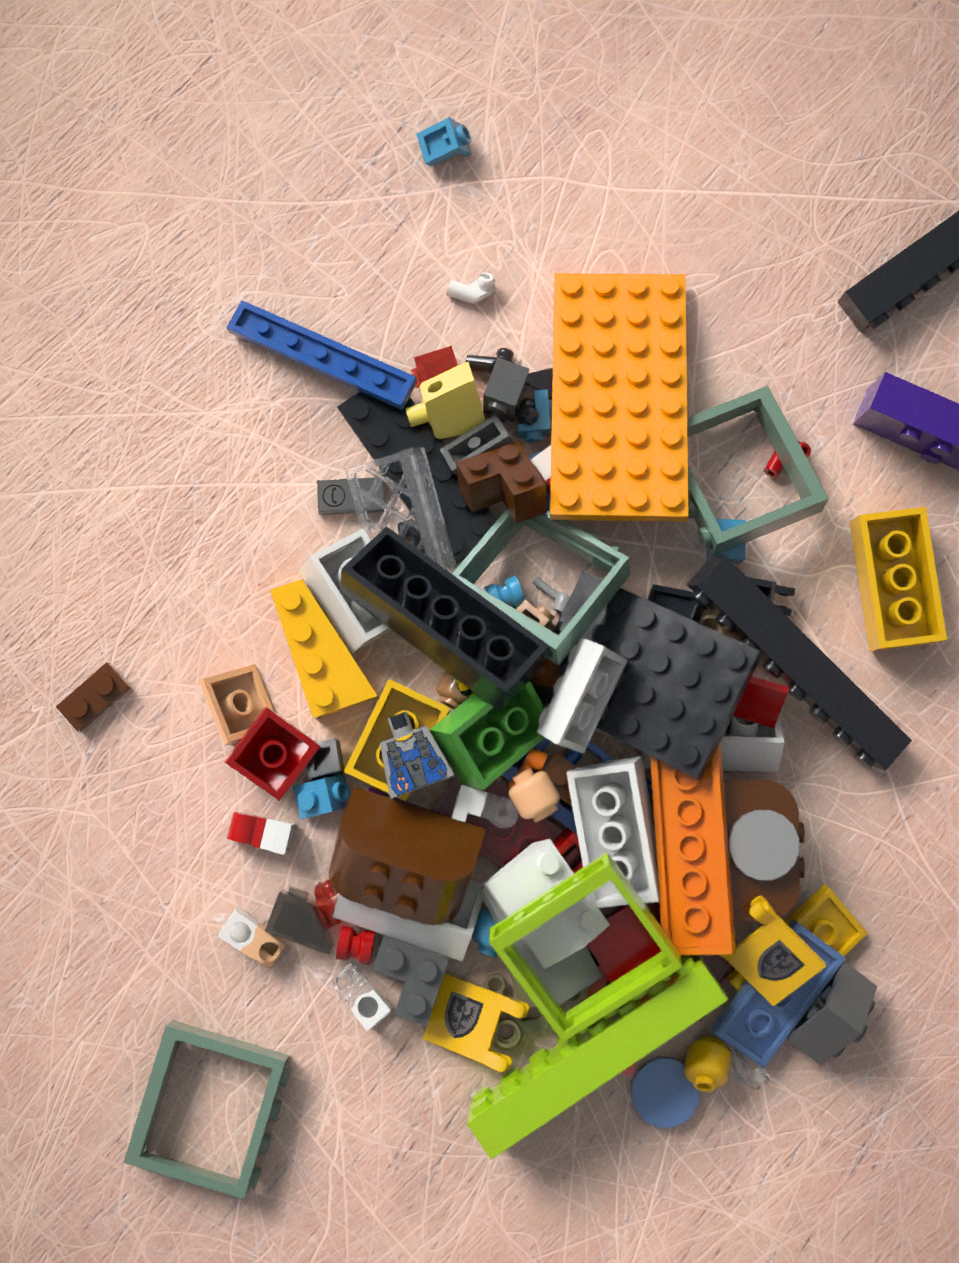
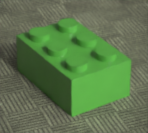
(487, 742)

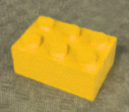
(367, 759)

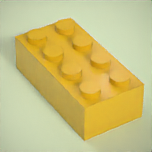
(897, 579)

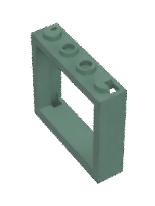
(791, 456)
(570, 537)
(260, 1140)

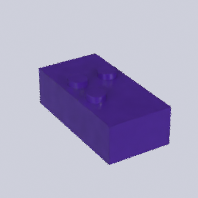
(912, 419)

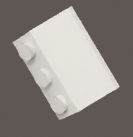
(323, 578)
(581, 695)
(527, 878)

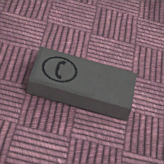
(336, 497)

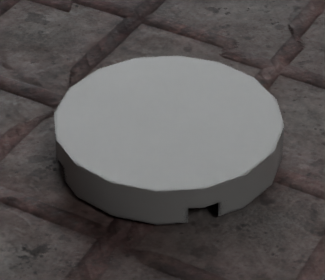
(763, 844)

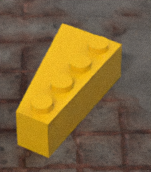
(322, 659)

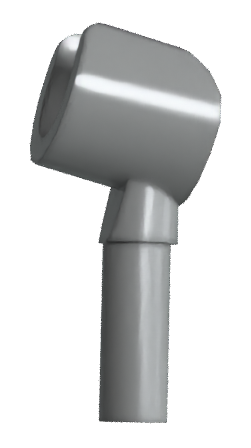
(560, 598)

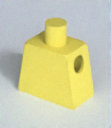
(449, 403)

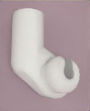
(475, 292)

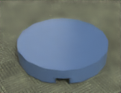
(663, 1092)

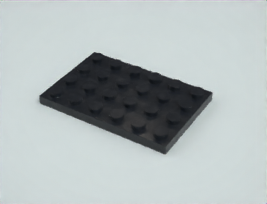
(676, 682)

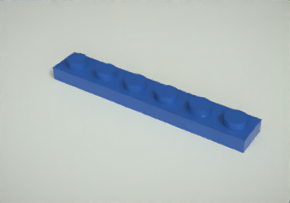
(322, 354)

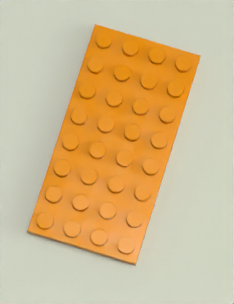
(619, 398)

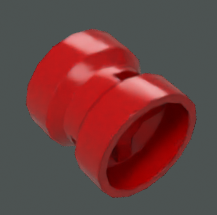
(355, 945)

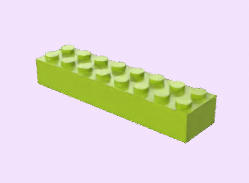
(587, 1061)

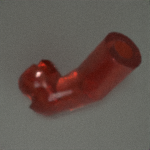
(323, 895)

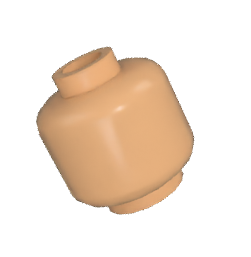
(534, 795)

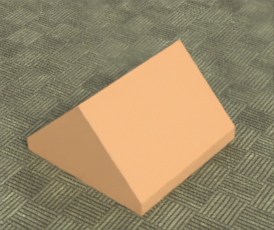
(235, 701)

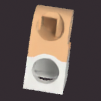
(251, 939)

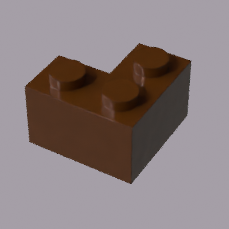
(503, 476)

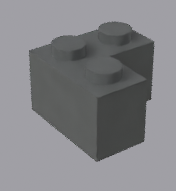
(421, 972)
(835, 1016)

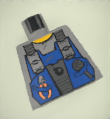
(411, 757)

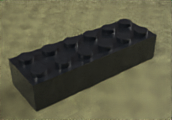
(443, 618)

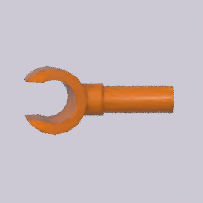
(534, 760)

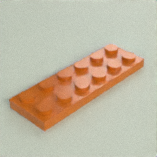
(693, 858)

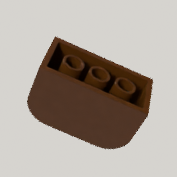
(403, 858)
(782, 892)

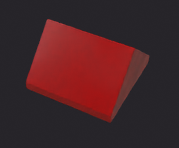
(762, 702)
(272, 753)

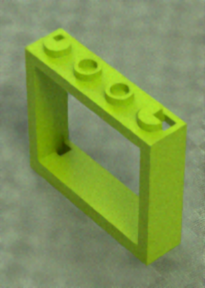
(553, 902)

